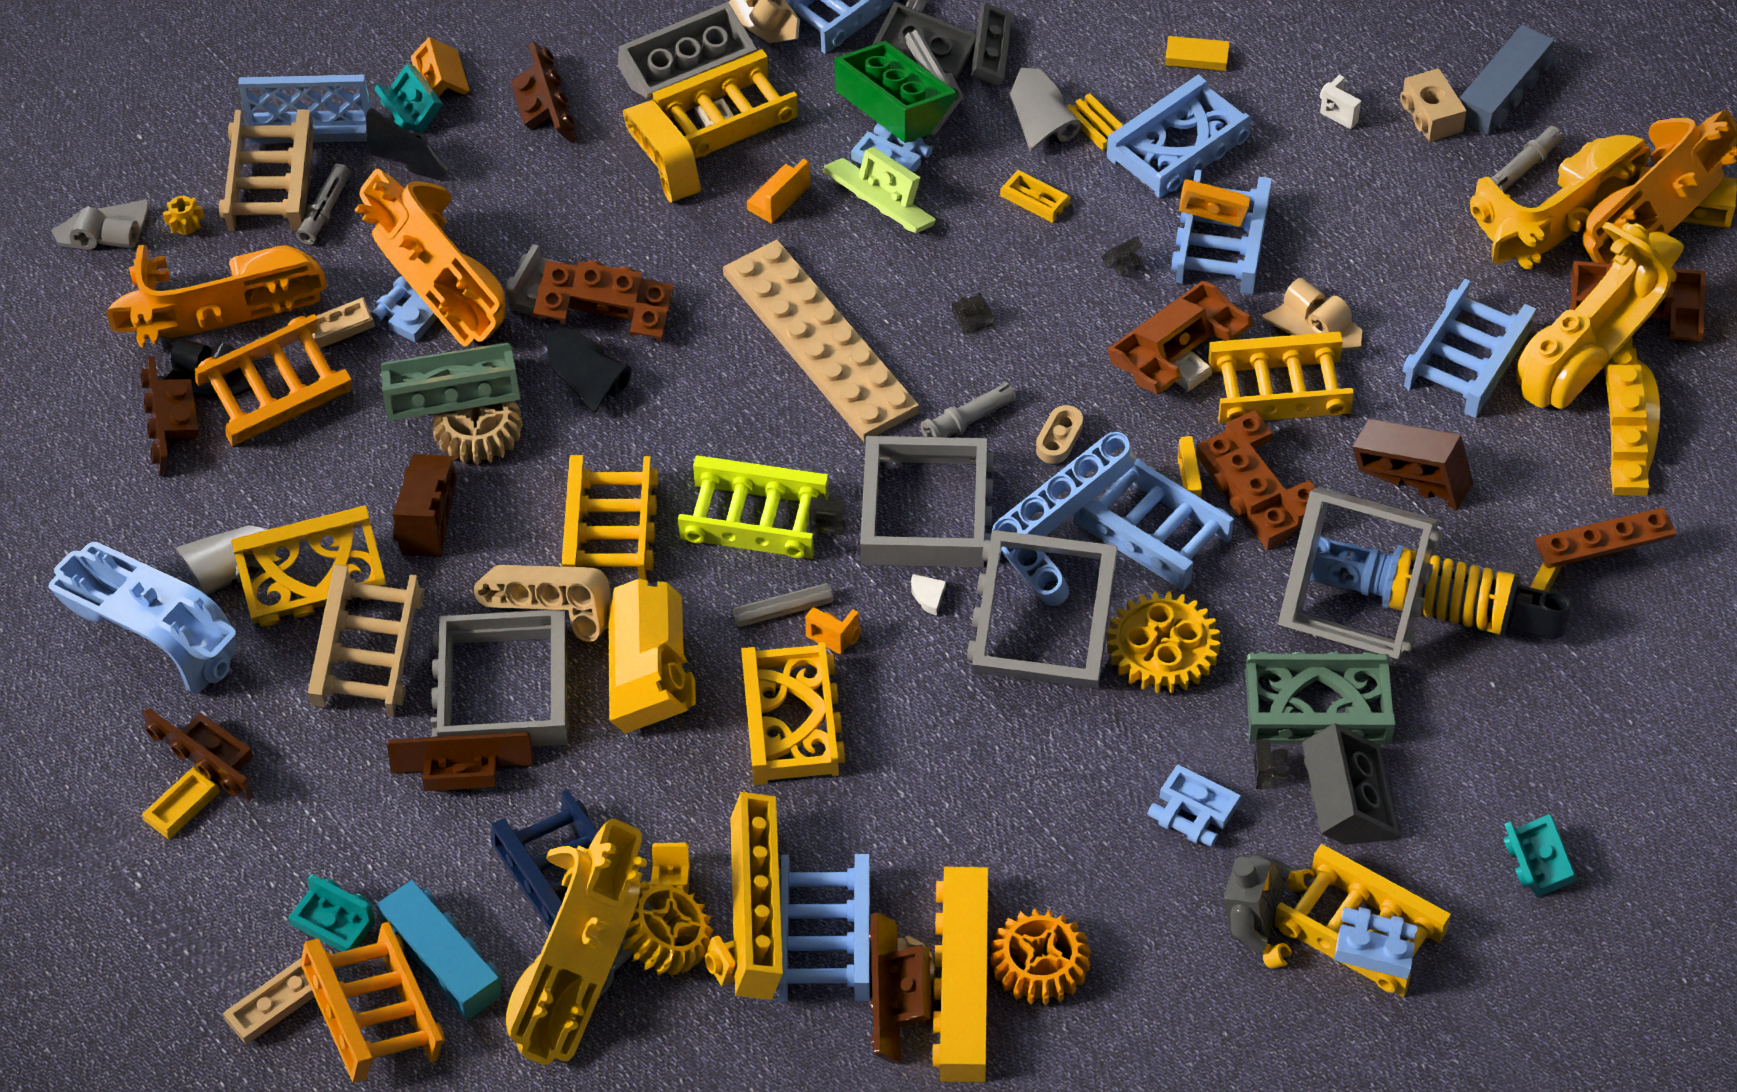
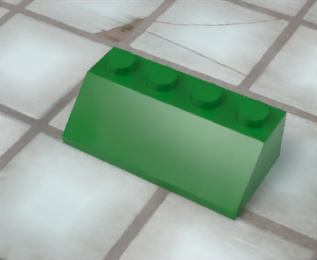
(893, 90)

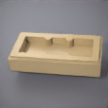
(342, 323)

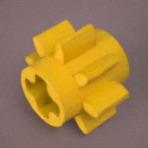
(183, 215)

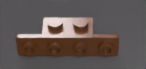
(541, 95)
(170, 410)
(208, 747)
(459, 760)
(898, 987)

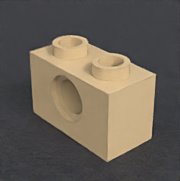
(1433, 105)

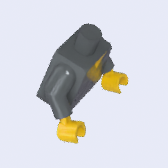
(1252, 902)

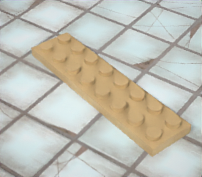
(821, 340)

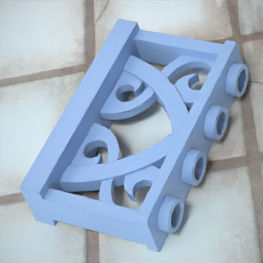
(1182, 161)

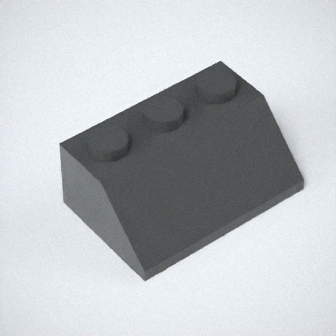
(1349, 787)

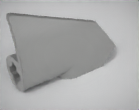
(1041, 108)
(107, 226)
(214, 562)

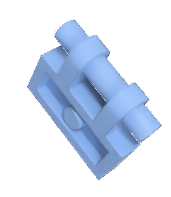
(886, 143)
(409, 320)
(1199, 797)
(1373, 950)

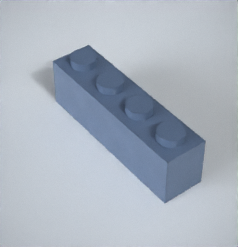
(1506, 79)

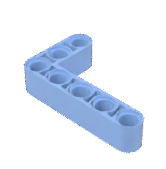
(1059, 510)

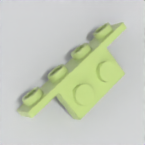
(884, 186)

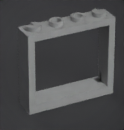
(925, 550)
(1291, 611)
(503, 627)
(1032, 670)

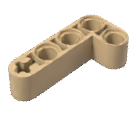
(575, 589)

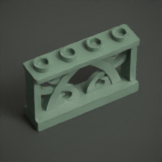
(449, 381)
(1331, 669)

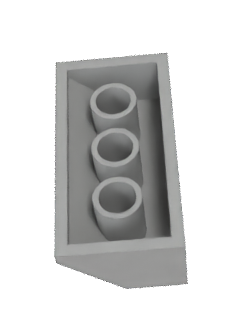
(684, 50)

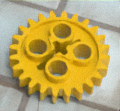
(1139, 626)

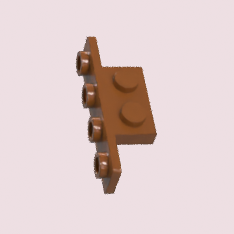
(1605, 538)

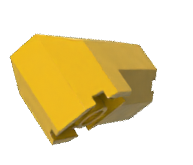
(647, 656)

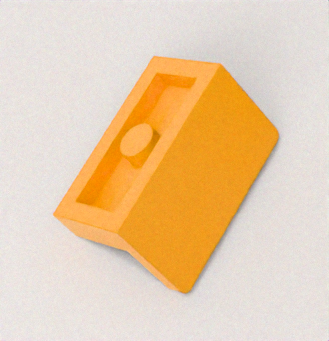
(440, 67)
(780, 191)
(1213, 203)

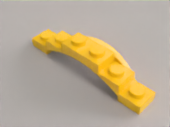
(1633, 420)

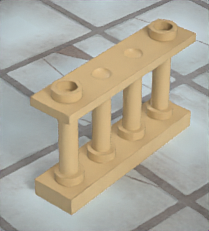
(295, 182)
(337, 619)

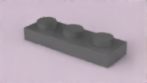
(991, 44)

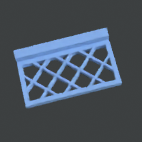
(330, 126)

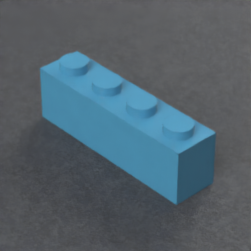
(441, 950)

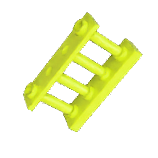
(758, 480)

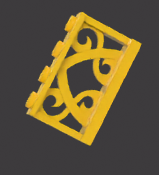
(264, 547)
(764, 748)

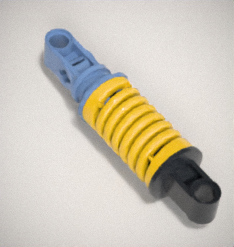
(1449, 591)

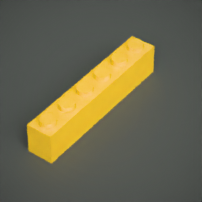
(756, 896)
(964, 975)

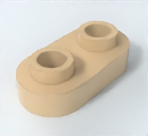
(1058, 437)

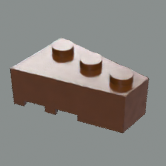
(1417, 457)
(424, 505)

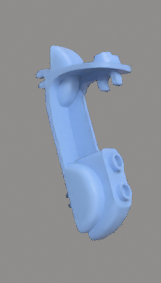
(164, 610)

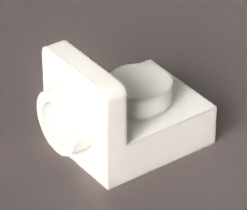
(1339, 104)

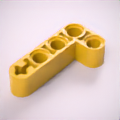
(666, 149)

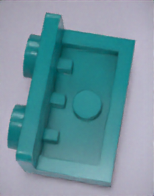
(410, 100)
(1541, 855)
(333, 914)

